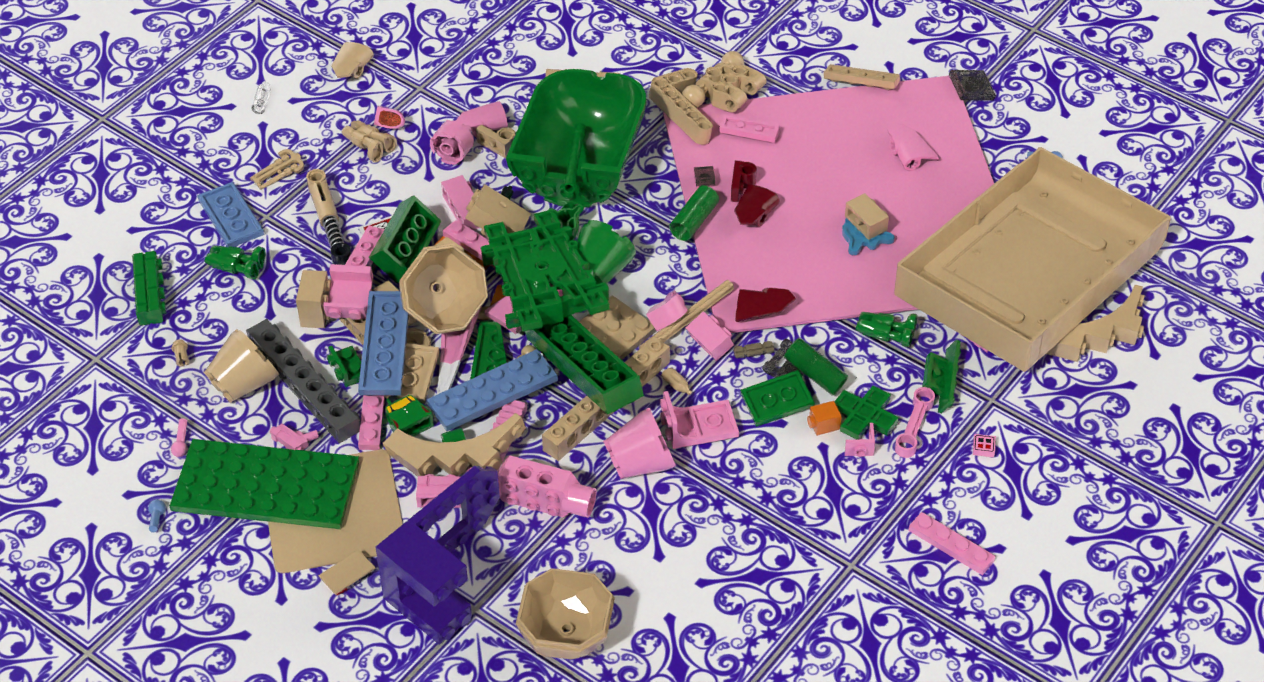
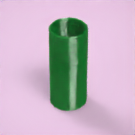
(694, 213)
(821, 371)

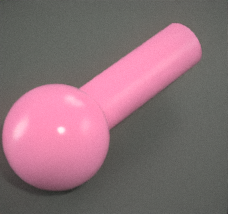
(179, 447)

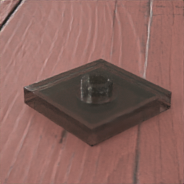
(972, 85)

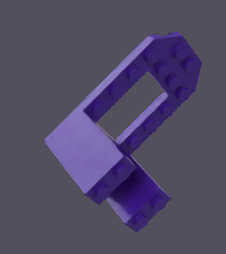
(423, 573)

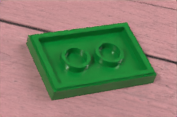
(777, 398)

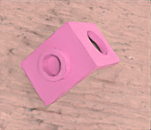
(861, 447)

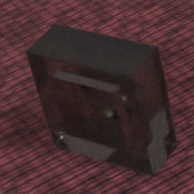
(704, 176)

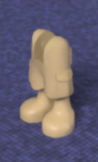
(369, 137)

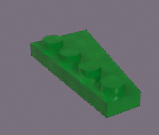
(489, 349)

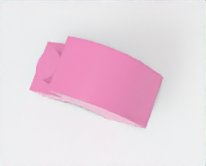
(667, 311)

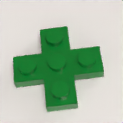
(865, 411)

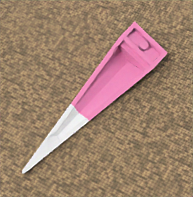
(452, 351)

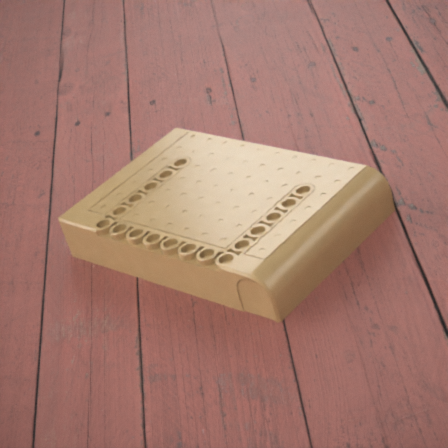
(1031, 257)

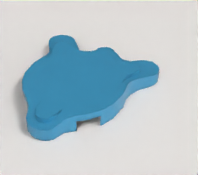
(858, 240)

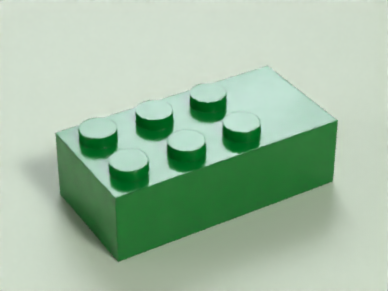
(404, 237)

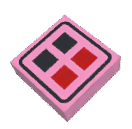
(984, 445)

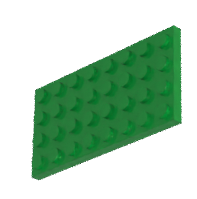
(265, 484)

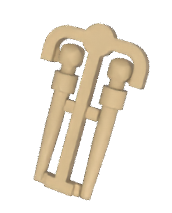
(277, 166)

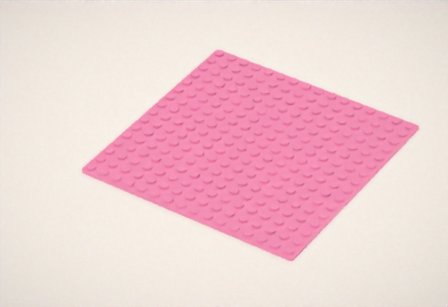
(824, 155)

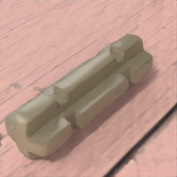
(753, 349)

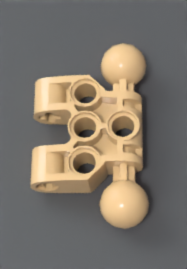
(726, 84)

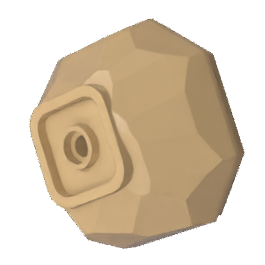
(459, 293)
(563, 602)

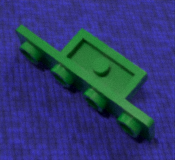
(941, 375)

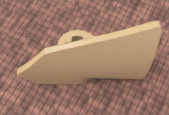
(351, 60)

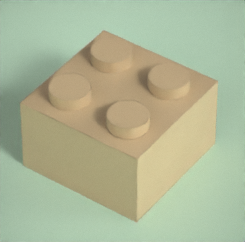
(311, 295)

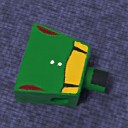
(408, 415)

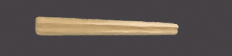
(693, 312)

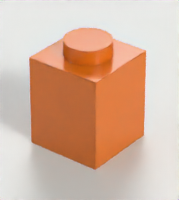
(824, 418)

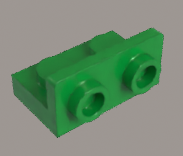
(346, 365)

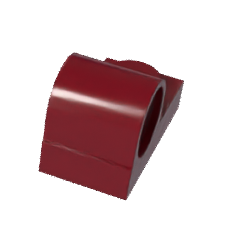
(743, 175)

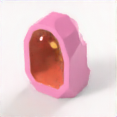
(389, 118)

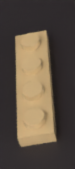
(861, 76)

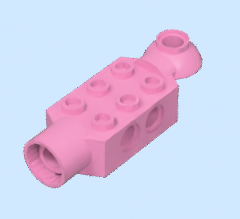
(544, 488)

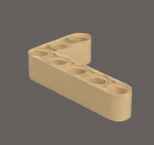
(667, 95)

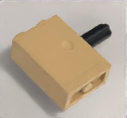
(493, 207)

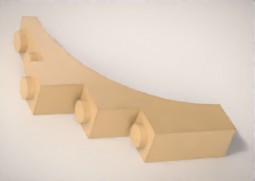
(1097, 335)
(454, 457)

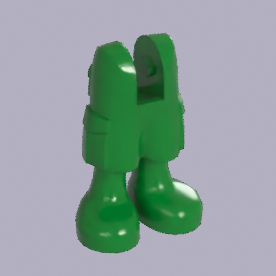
(232, 259)
(882, 325)

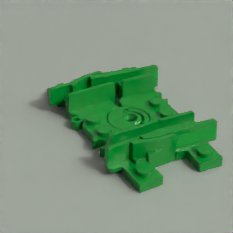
(532, 261)

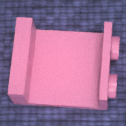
(349, 291)

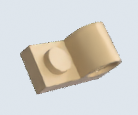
(497, 142)

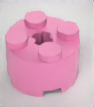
(452, 141)

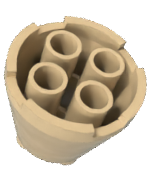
(239, 367)

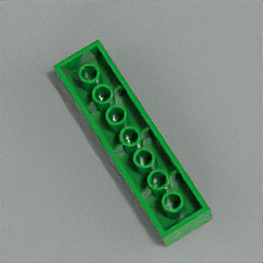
(588, 363)

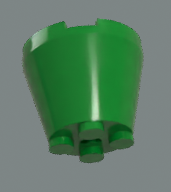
(604, 250)

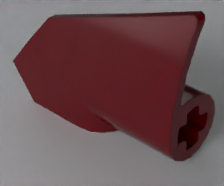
(756, 205)
(762, 303)

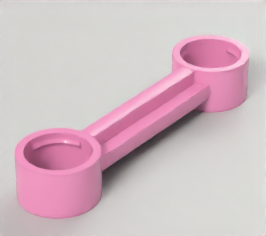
(914, 422)

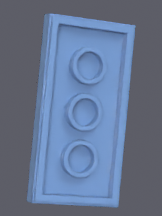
(230, 215)

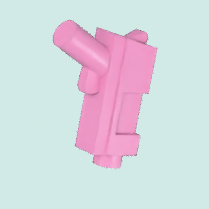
(292, 439)

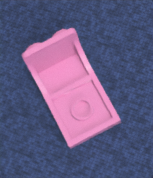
(697, 423)

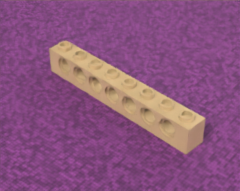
(588, 416)

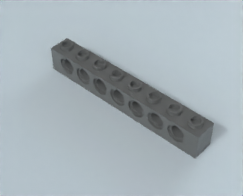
(305, 382)

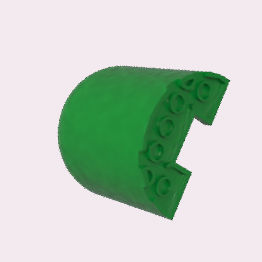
(543, 143)

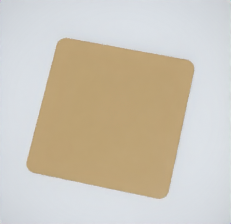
(368, 520)

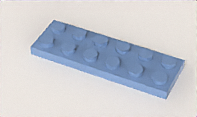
(383, 345)
(492, 390)

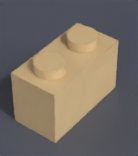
(866, 216)

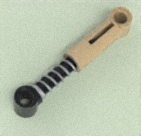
(328, 215)

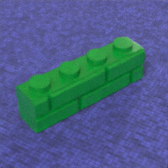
(148, 288)

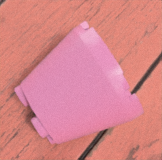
(639, 447)

